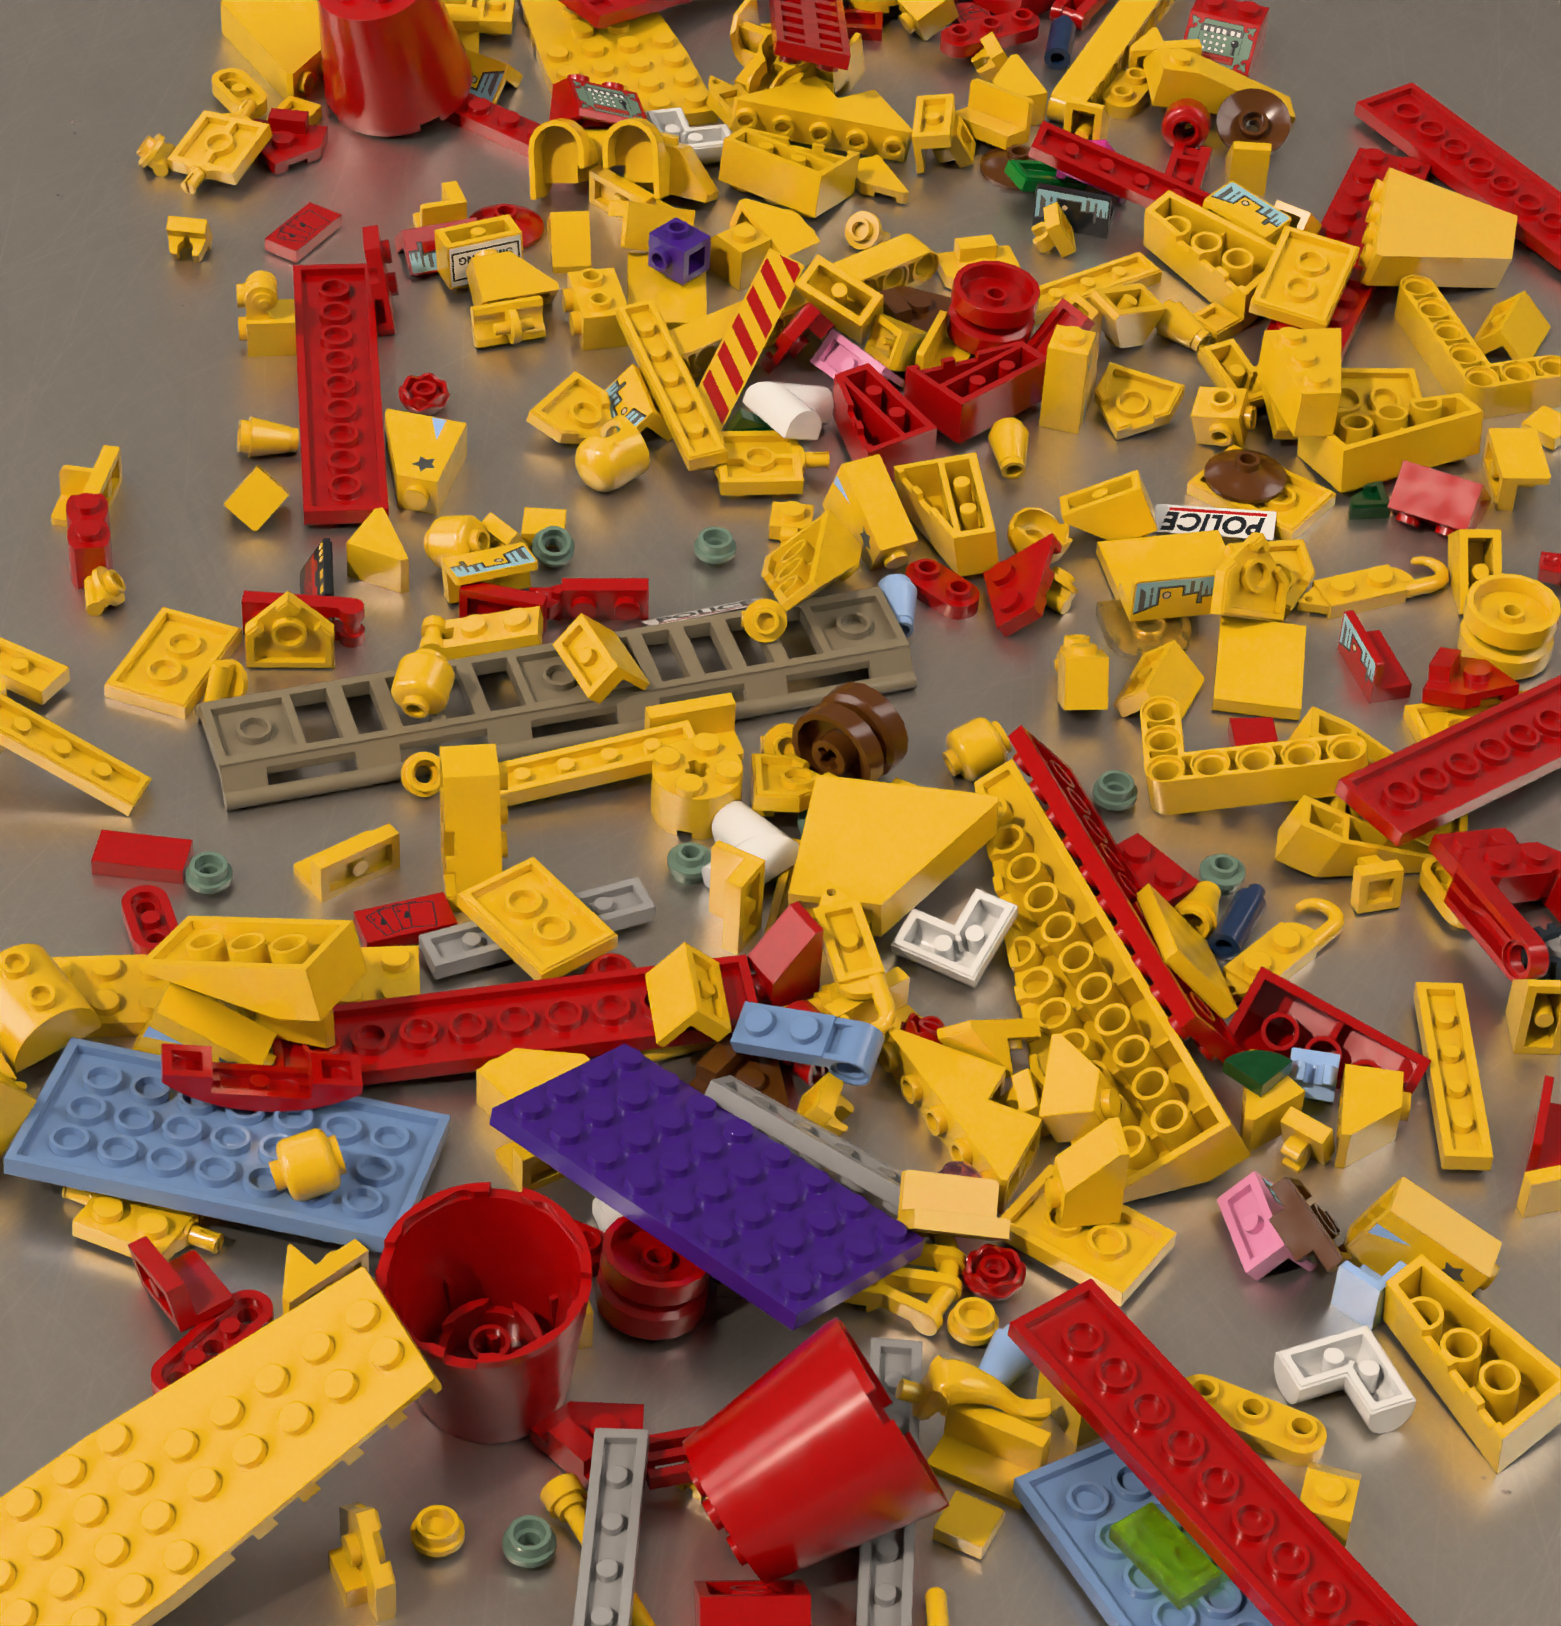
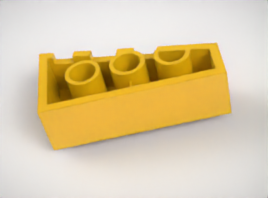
(1207, 252)
(1376, 442)
(1476, 1363)

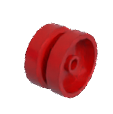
(992, 305)
(647, 1285)

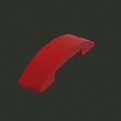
(260, 1087)

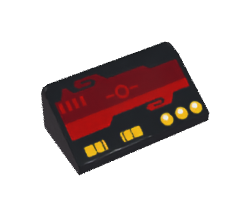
(317, 573)

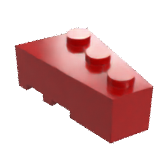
(977, 392)
(880, 420)

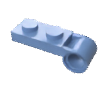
(811, 1038)

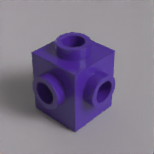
(679, 250)

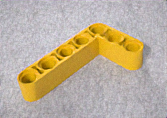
(1461, 365)
(1238, 774)

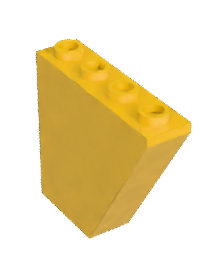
(278, 41)
(1433, 235)
(886, 843)

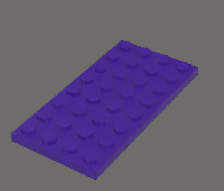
(708, 1185)

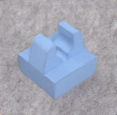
(1315, 1073)

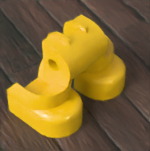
(764, 70)
(566, 152)

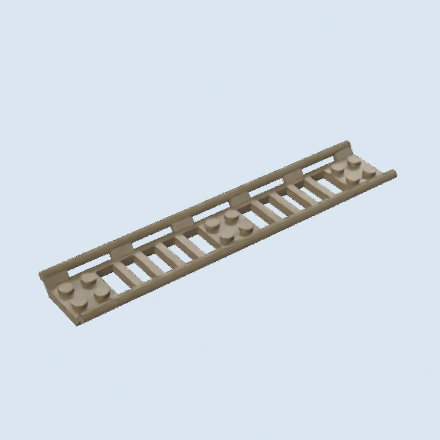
(264, 736)

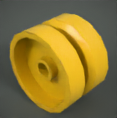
(1510, 624)

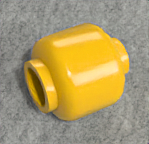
(455, 536)
(423, 683)
(976, 748)
(308, 1164)

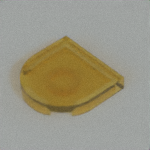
(1136, 638)

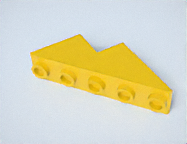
(812, 114)
(962, 1107)

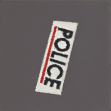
(1229, 522)
(701, 612)

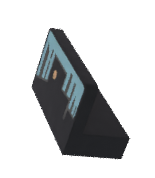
(1085, 211)

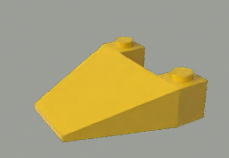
(1329, 834)

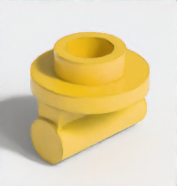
(155, 154)
(865, 231)
(103, 589)
(1061, 591)
(764, 620)
(226, 680)
(778, 740)

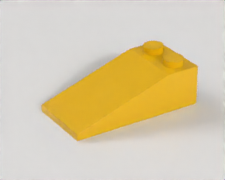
(263, 963)

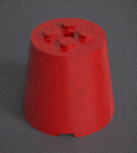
(391, 64)
(493, 1302)
(810, 1461)

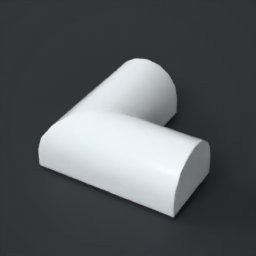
(705, 140)
(790, 408)
(752, 833)
(958, 949)
(1350, 1363)

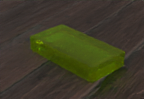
(1165, 1555)

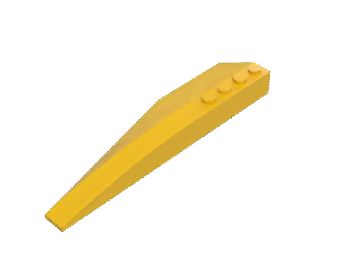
(1085, 986)

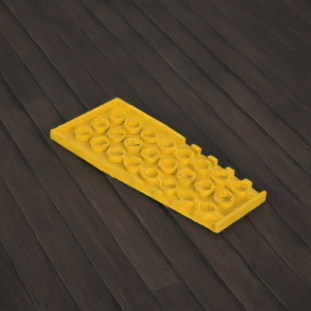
(635, 53)
(184, 1478)

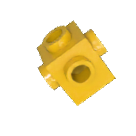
(1222, 416)

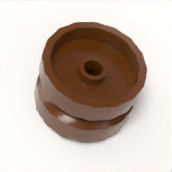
(851, 734)

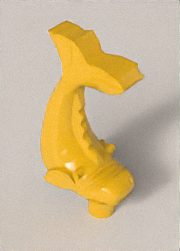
(958, 1382)

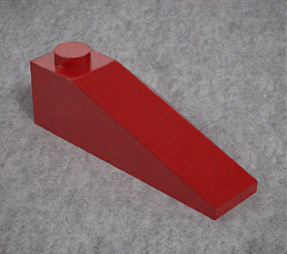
(1285, 1016)

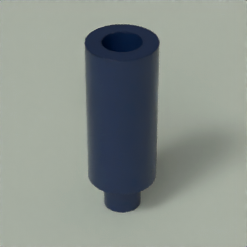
(1060, 43)
(1238, 922)

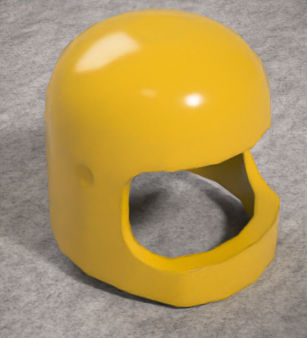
(613, 458)

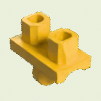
(507, 321)

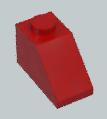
(788, 959)

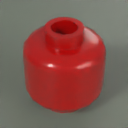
(1190, 112)

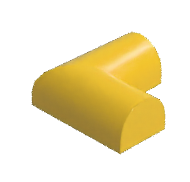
(1231, 368)

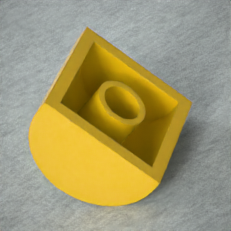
(38, 1007)

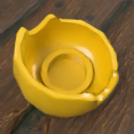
(1034, 524)

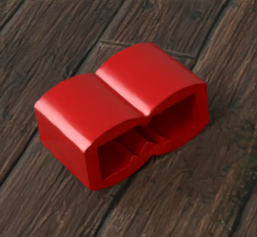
(88, 535)

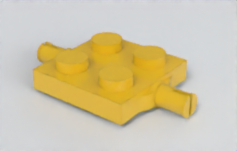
(220, 147)
(764, 464)
(118, 1222)

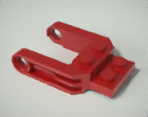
(1487, 877)

